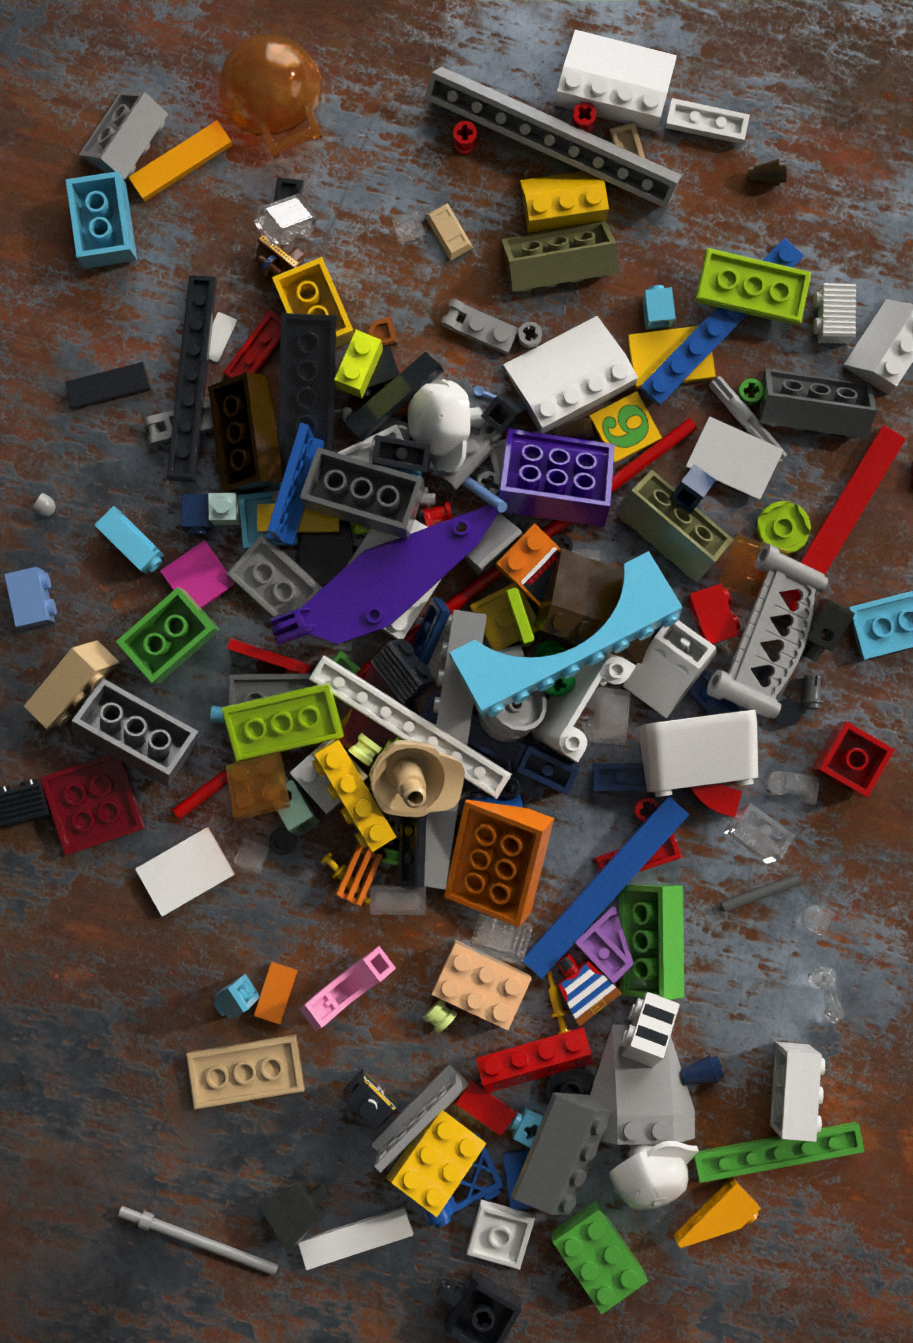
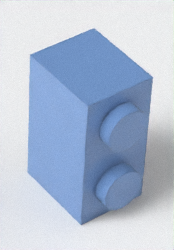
(30, 598)

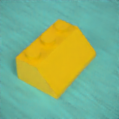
(563, 201)

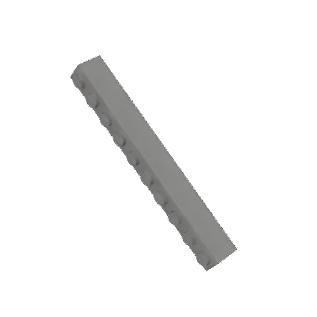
(552, 136)
(454, 718)

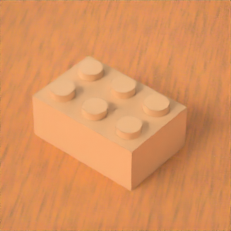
(481, 985)

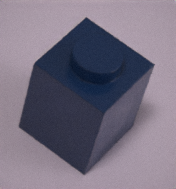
(692, 489)
(196, 514)

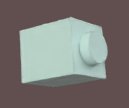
(224, 509)

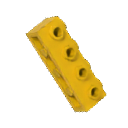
(354, 796)

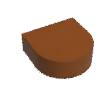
(383, 330)

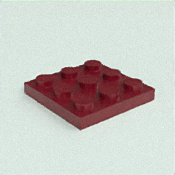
(92, 803)

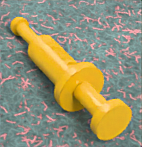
(339, 871)
(557, 1004)

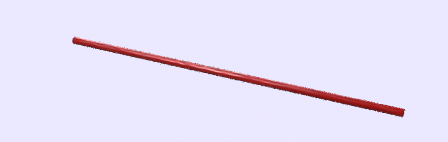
(475, 587)

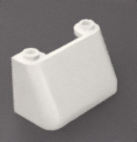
(557, 727)
(699, 751)

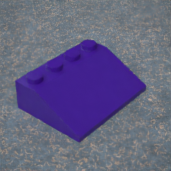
(557, 477)

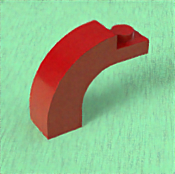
(717, 798)

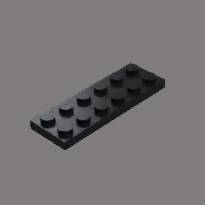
(306, 379)

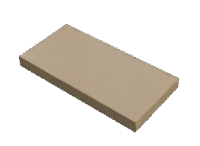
(245, 1071)

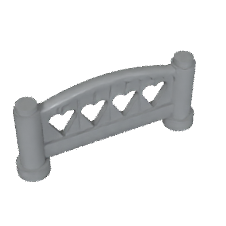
(740, 683)

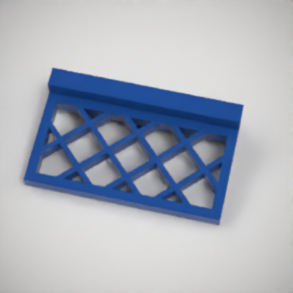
(288, 506)

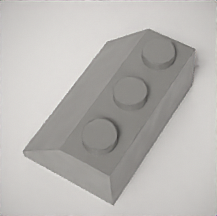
(124, 133)

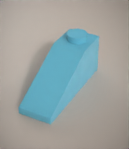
(236, 997)

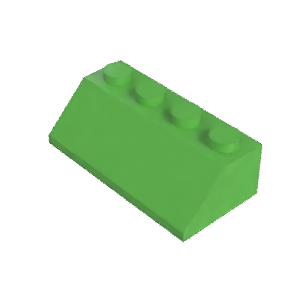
(654, 935)

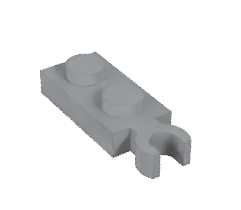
(477, 451)

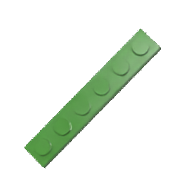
(777, 1153)

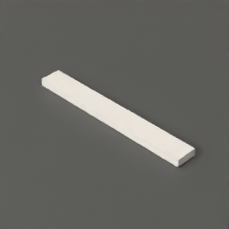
(408, 724)

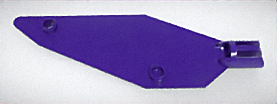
(384, 582)

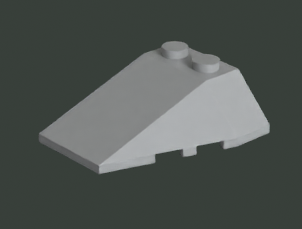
(645, 1101)

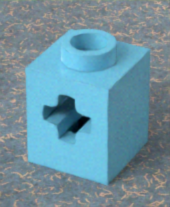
(658, 307)
(523, 1120)

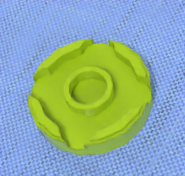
(783, 526)

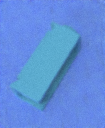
(130, 540)

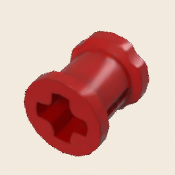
(582, 111)
(463, 129)
(437, 514)

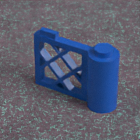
(487, 1192)

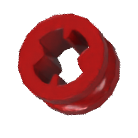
(638, 805)

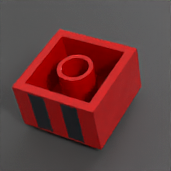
(853, 759)

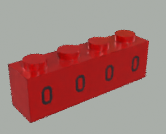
(534, 1060)

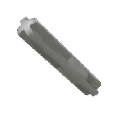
(742, 412)

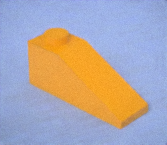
(724, 1212)

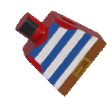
(585, 988)

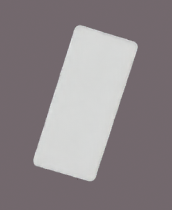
(221, 331)

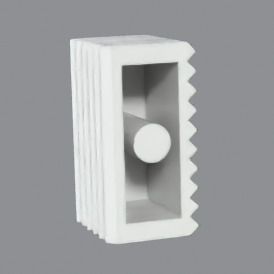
(835, 313)

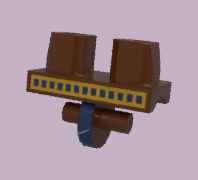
(275, 259)

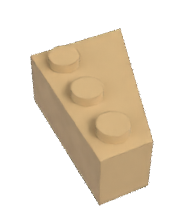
(70, 683)

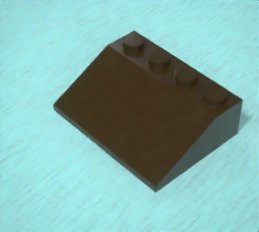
(581, 601)

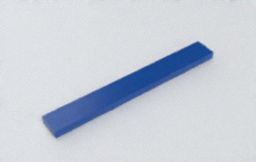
(605, 886)

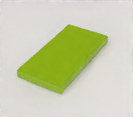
(753, 286)
(282, 722)

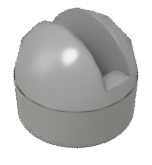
(44, 505)

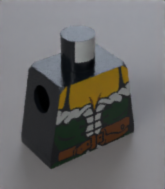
(369, 1100)

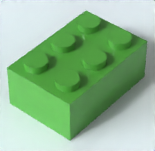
(168, 635)
(598, 1257)

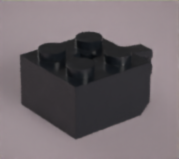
(476, 1296)

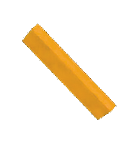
(180, 160)

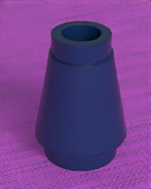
(703, 1071)

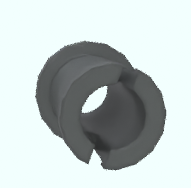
(812, 692)

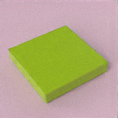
(519, 617)

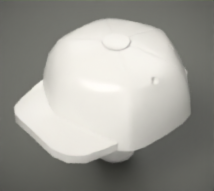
(442, 418)
(653, 1174)

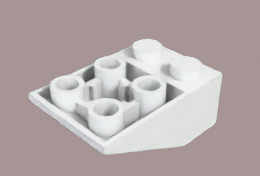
(670, 667)

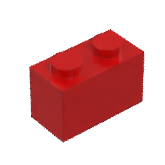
(713, 614)

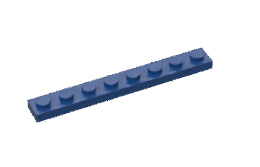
(706, 337)

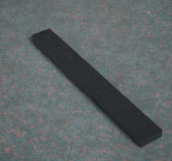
(192, 379)

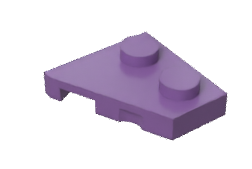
(607, 946)

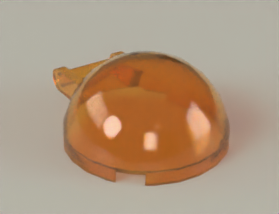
(271, 89)

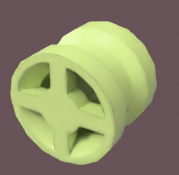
(365, 749)
(440, 1016)

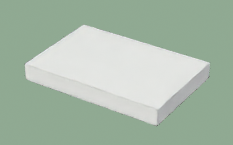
(735, 458)
(185, 871)

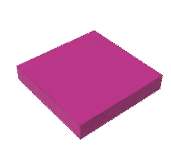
(199, 574)

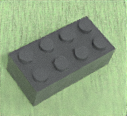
(362, 493)
(134, 732)

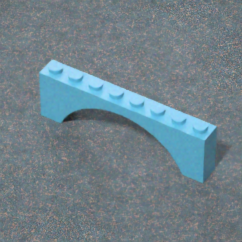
(501, 679)

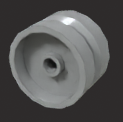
(516, 719)

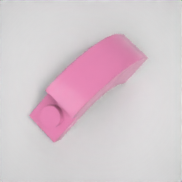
(346, 988)

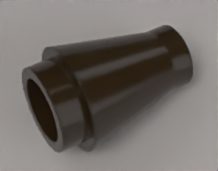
(768, 173)
(579, 428)

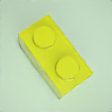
(358, 364)

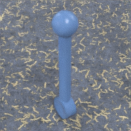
(479, 392)

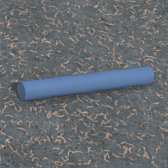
(485, 494)

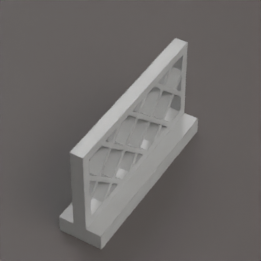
(417, 1115)

